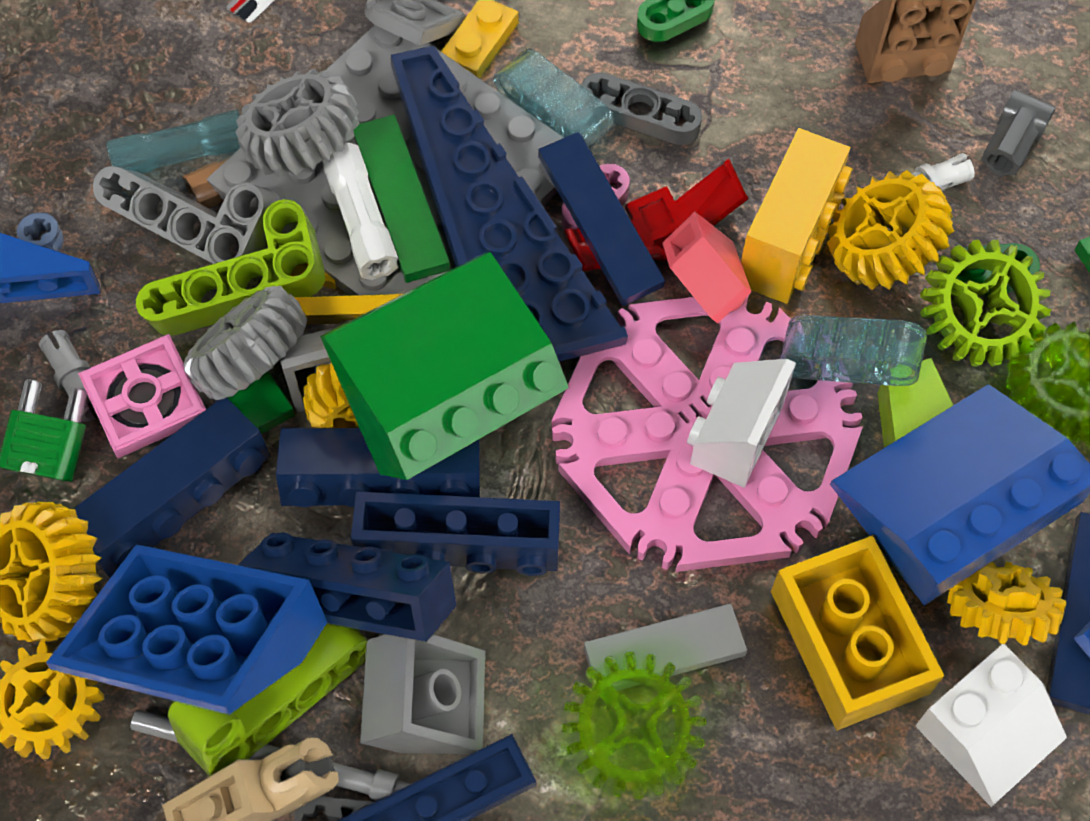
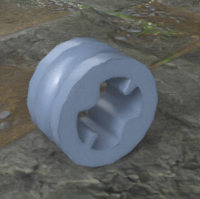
(34, 223)

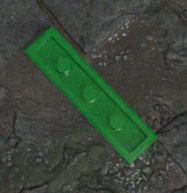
(401, 199)

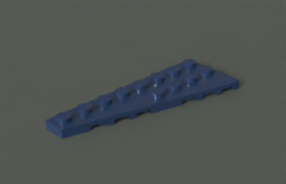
(495, 210)

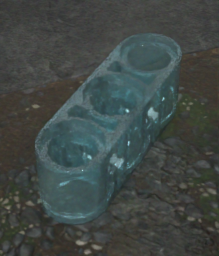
(554, 97)
(855, 350)

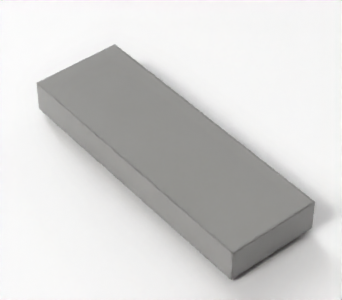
(684, 641)

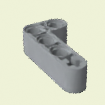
(181, 213)

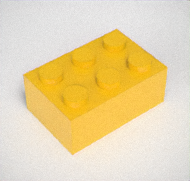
(795, 215)
(855, 632)

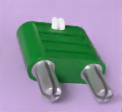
(44, 443)

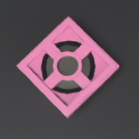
(142, 396)

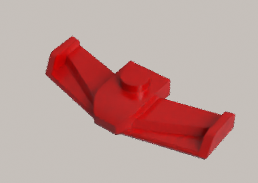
(658, 214)

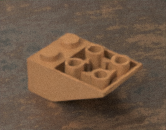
(911, 37)

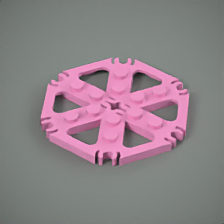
(664, 434)

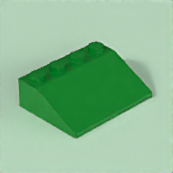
(443, 366)

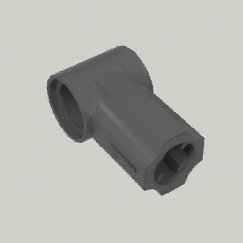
(1018, 128)

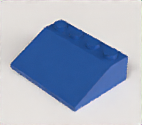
(964, 489)
(192, 629)

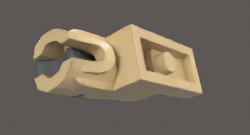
(259, 787)

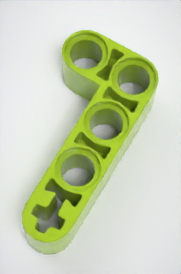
(175, 303)
(223, 738)

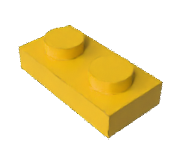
(481, 35)

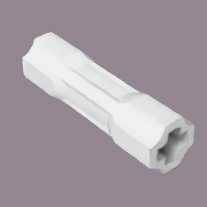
(367, 233)

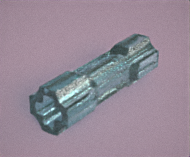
(177, 144)

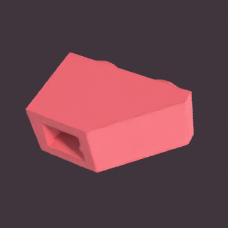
(707, 266)

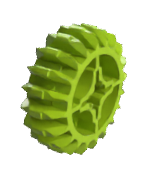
(1005, 270)

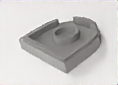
(414, 19)

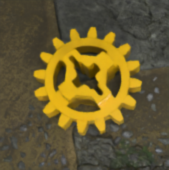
(1008, 603)
(27, 717)

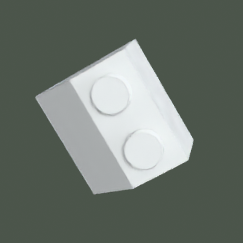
(740, 418)
(994, 724)

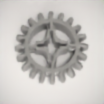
(297, 122)
(245, 343)

